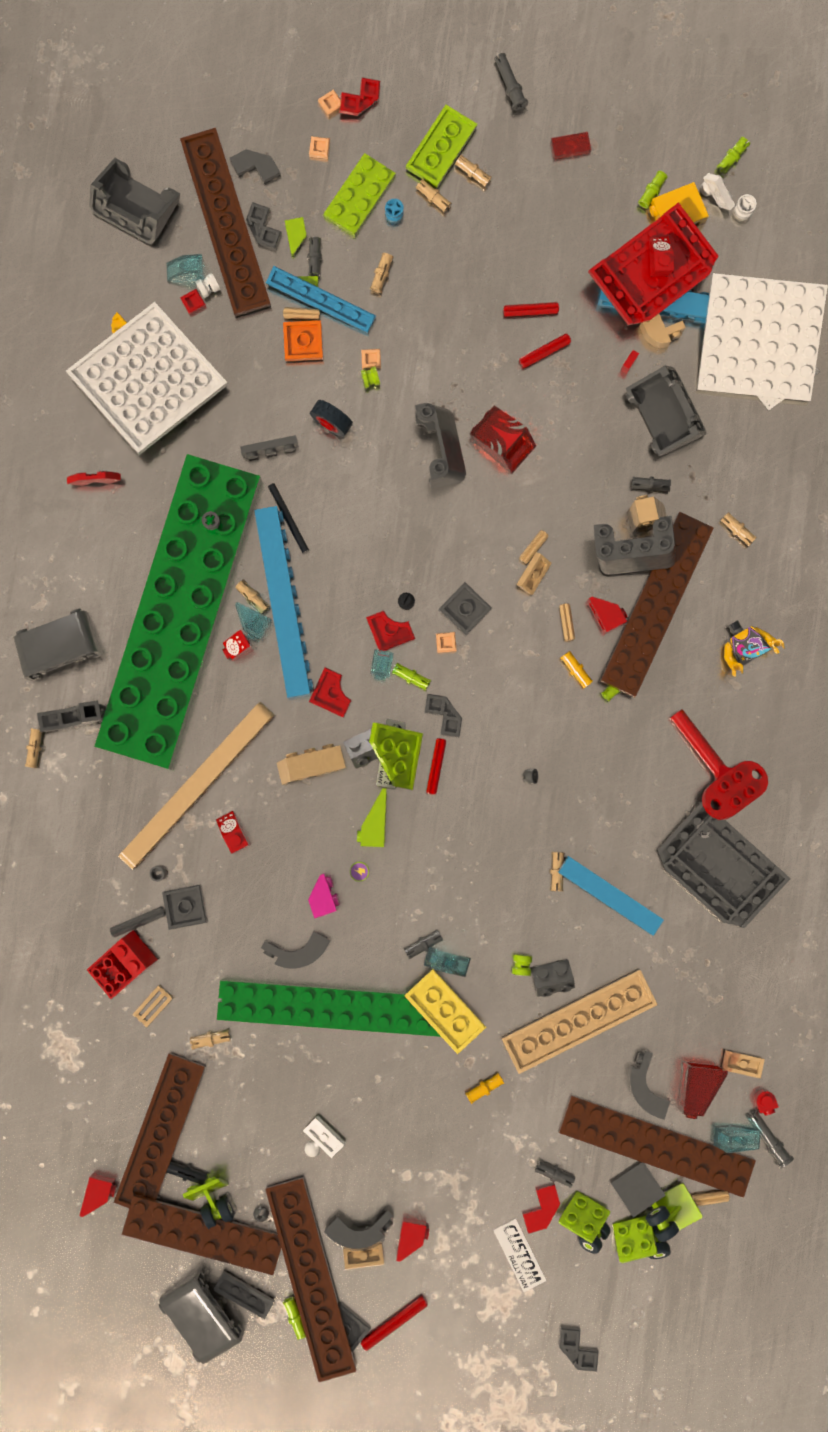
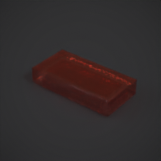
(571, 145)

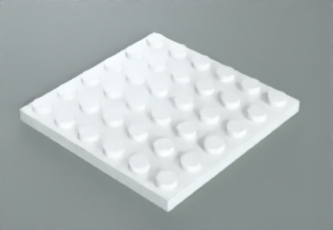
(761, 337)
(146, 378)

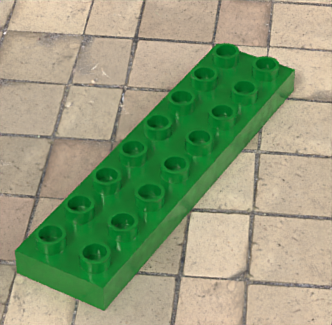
(178, 612)

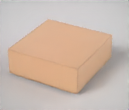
(330, 103)
(319, 147)
(371, 358)
(446, 642)

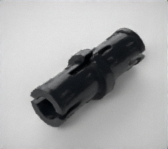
(186, 1173)

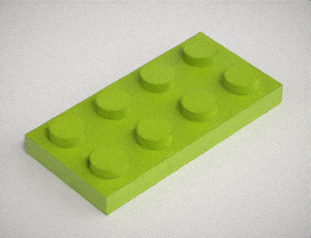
(441, 146)
(359, 194)

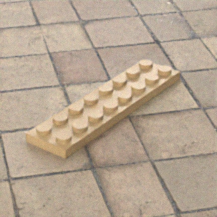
(579, 1021)

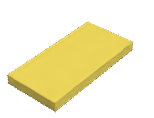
(445, 1011)

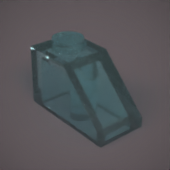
(186, 268)
(253, 622)
(382, 664)
(447, 962)
(736, 1138)

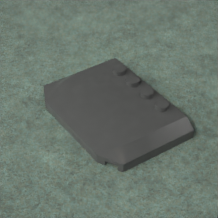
(721, 869)

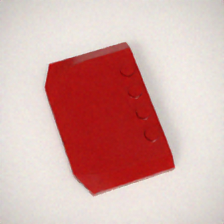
(626, 272)

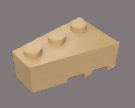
(644, 513)
(311, 763)

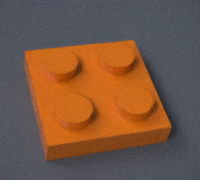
(303, 340)

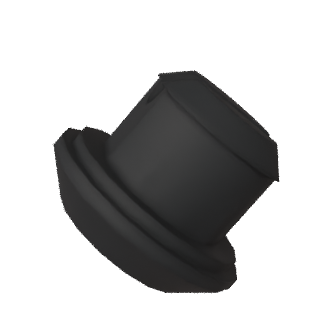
(406, 600)

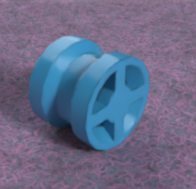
(394, 205)

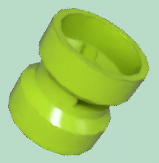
(523, 960)

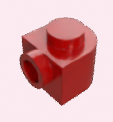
(765, 1102)

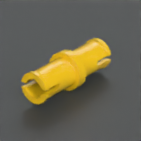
(576, 669)
(484, 1088)

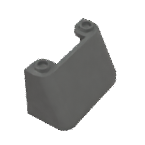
(130, 203)
(666, 410)
(451, 467)
(56, 644)
(200, 1318)

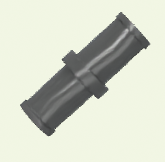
(314, 256)
(651, 484)
(423, 944)
(555, 1174)

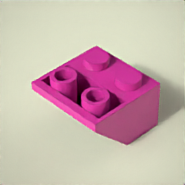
(322, 898)

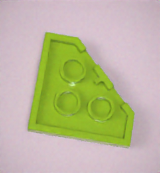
(397, 753)

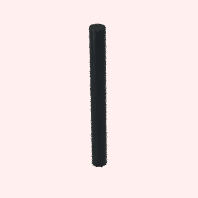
(288, 518)

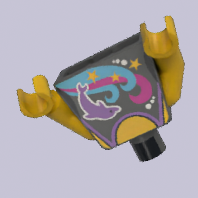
(747, 646)

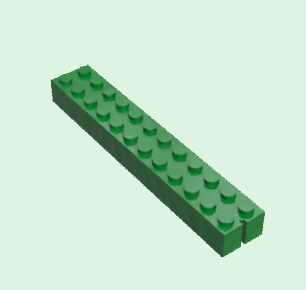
(320, 1007)

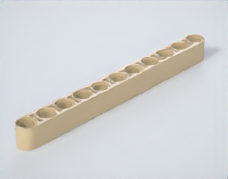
(196, 785)

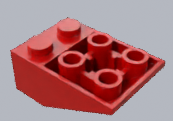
(122, 964)

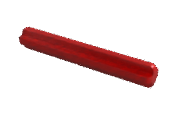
(394, 1323)

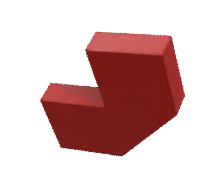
(356, 104)
(101, 477)
(541, 1218)

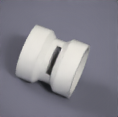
(747, 203)
(203, 287)

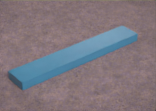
(320, 299)
(610, 895)

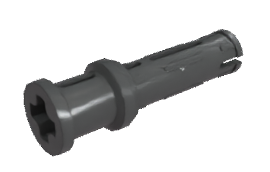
(514, 89)
(775, 1147)

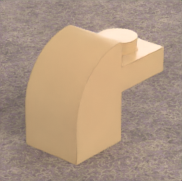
(658, 335)

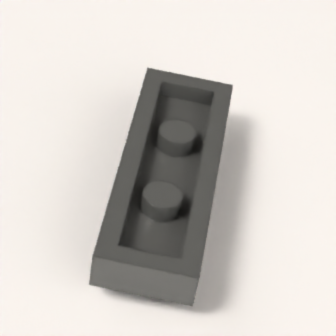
(269, 447)
(244, 1295)

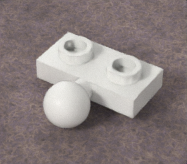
(715, 186)
(323, 1137)

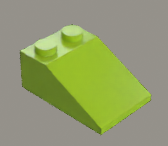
(373, 829)

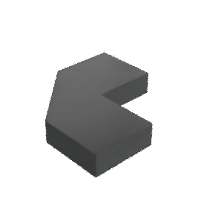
(248, 160)
(264, 235)
(451, 718)
(581, 1358)

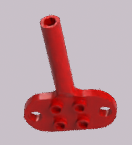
(732, 787)

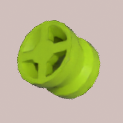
(370, 377)

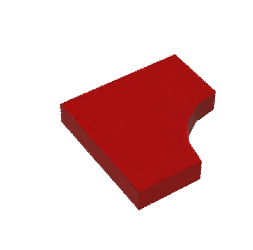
(389, 633)
(329, 693)

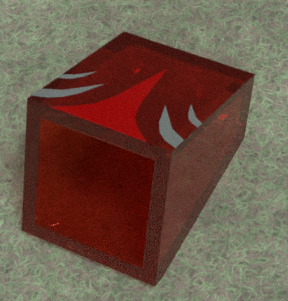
(503, 438)
(699, 1087)

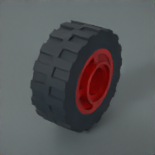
(331, 418)

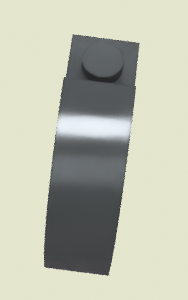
(71, 717)
(296, 959)
(649, 1101)
(359, 1240)

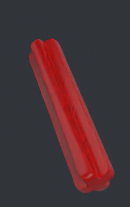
(531, 309)
(545, 350)
(436, 766)

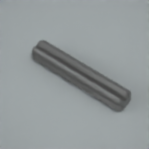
(137, 922)

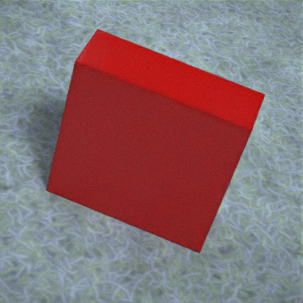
(193, 301)
(630, 361)

